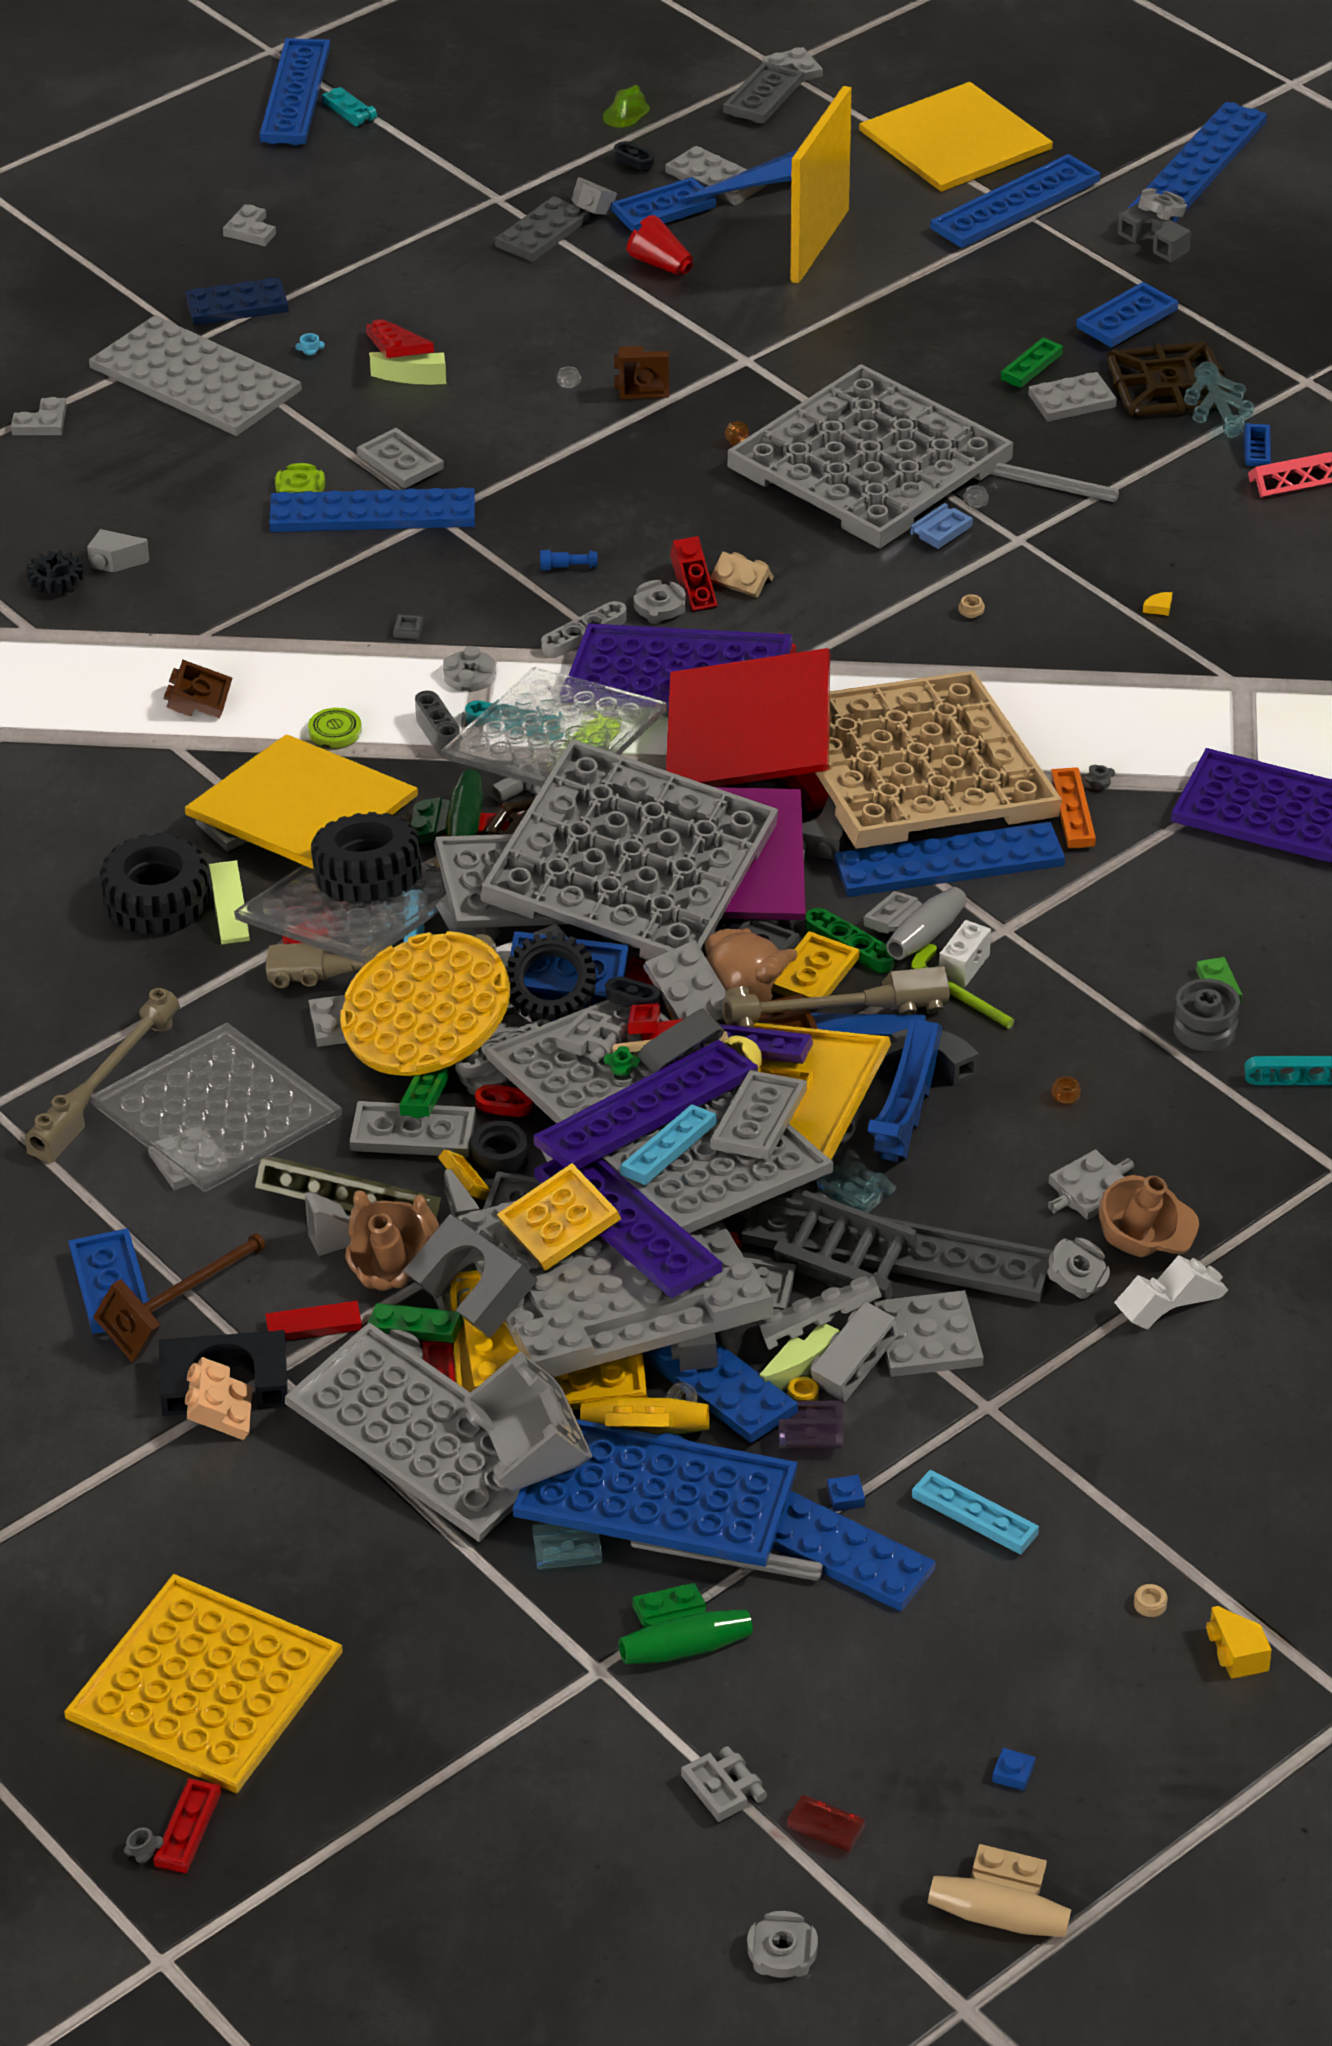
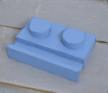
(941, 525)

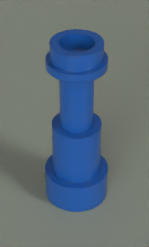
(564, 559)

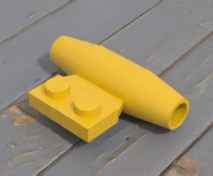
(648, 1414)

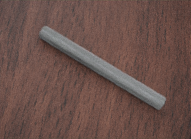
(1056, 482)
(776, 1563)

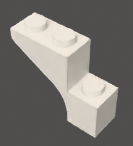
(1179, 1285)

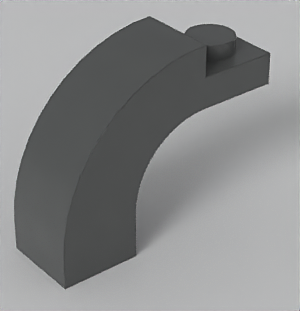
(954, 1059)

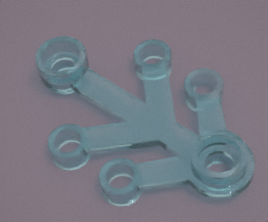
(1208, 375)

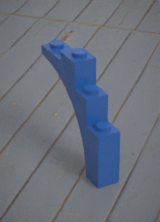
(912, 1082)

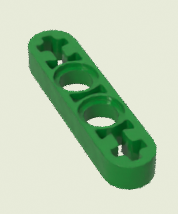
(826, 923)

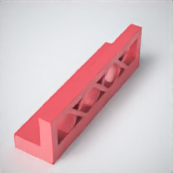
(1282, 469)

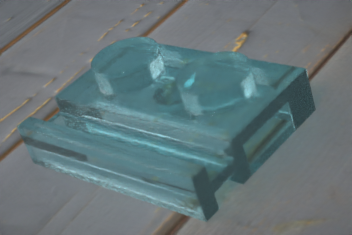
(565, 1546)

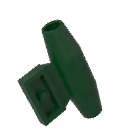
(455, 816)

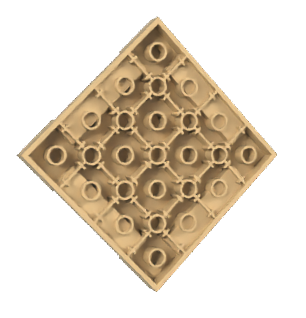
(927, 760)

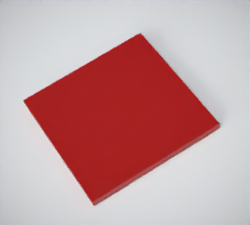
(750, 719)

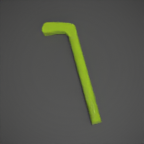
(926, 954)

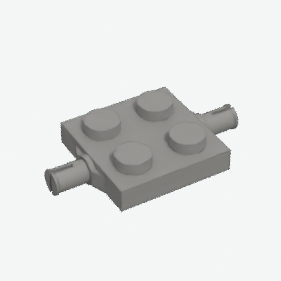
(1084, 1181)

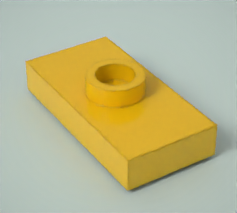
(465, 1173)

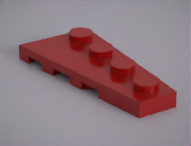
(397, 341)

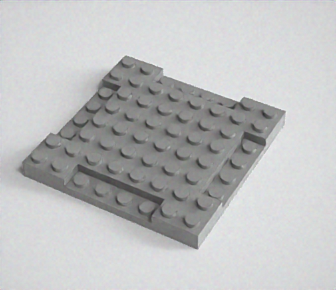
(870, 453)
(629, 851)
(605, 1309)

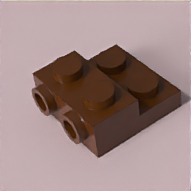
(641, 373)
(197, 689)

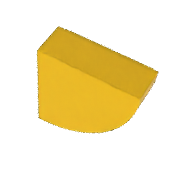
(1158, 604)

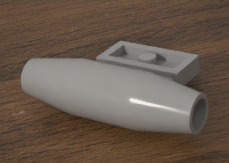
(912, 921)

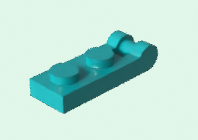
(349, 106)

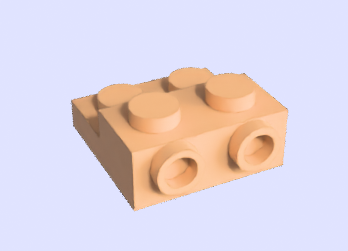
(218, 1399)

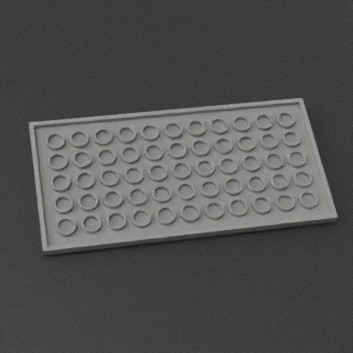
(702, 1181)

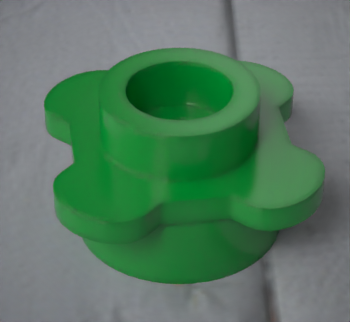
(621, 1061)

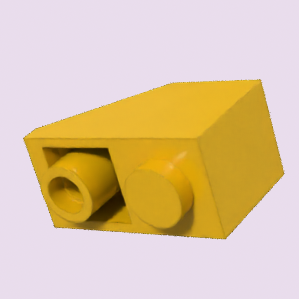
(1239, 1643)

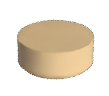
(1150, 1600)

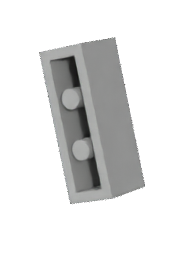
(854, 1351)

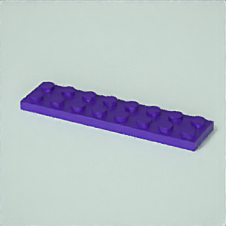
(644, 1105)
(645, 1232)

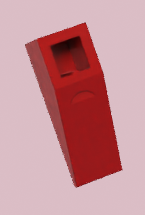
(693, 573)

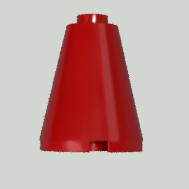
(659, 247)

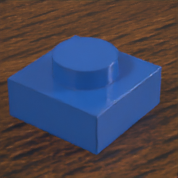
(845, 1493)
(1013, 1769)

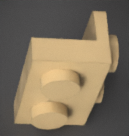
(741, 574)

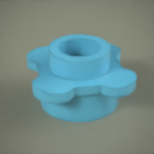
(309, 344)

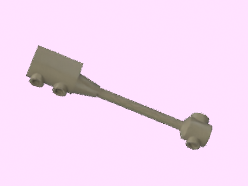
(311, 964)
(899, 990)
(65, 1116)

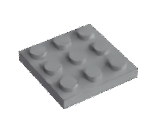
(933, 1334)

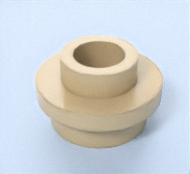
(971, 606)

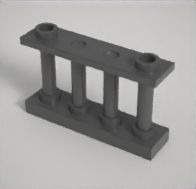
(822, 1266)

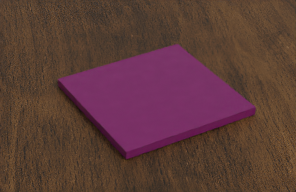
(775, 881)

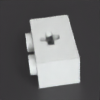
(965, 952)

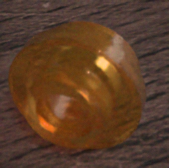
(736, 432)
(1066, 1090)

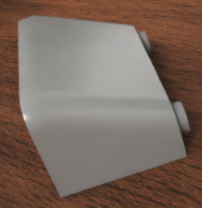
(527, 1424)

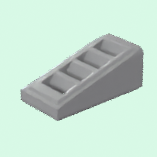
(457, 1196)

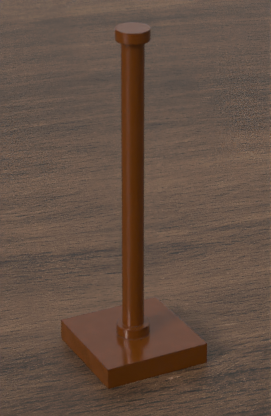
(131, 1321)

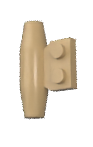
(1002, 1894)

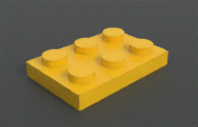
(818, 967)

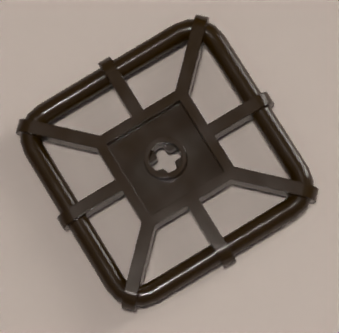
(1155, 375)

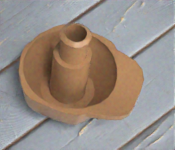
(1146, 1217)

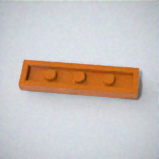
(1074, 808)

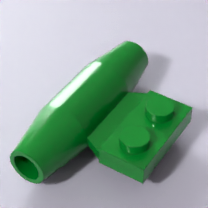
(680, 1627)

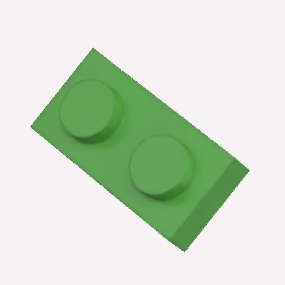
(1219, 970)

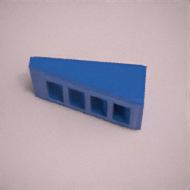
(1251, 434)

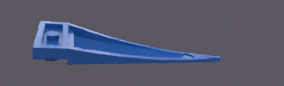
(769, 172)

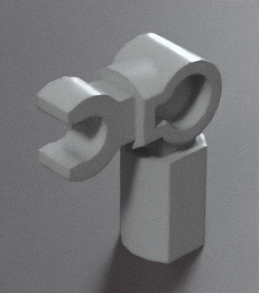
(510, 787)

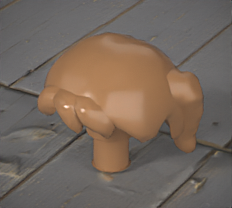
(746, 961)
(386, 1239)

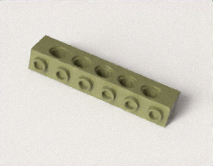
(297, 1179)

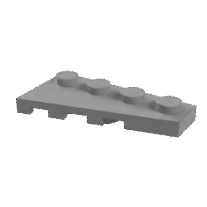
(818, 1310)

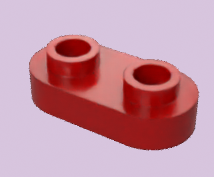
(503, 1100)

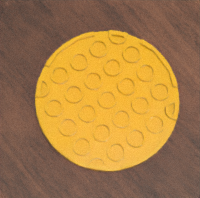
(425, 1003)

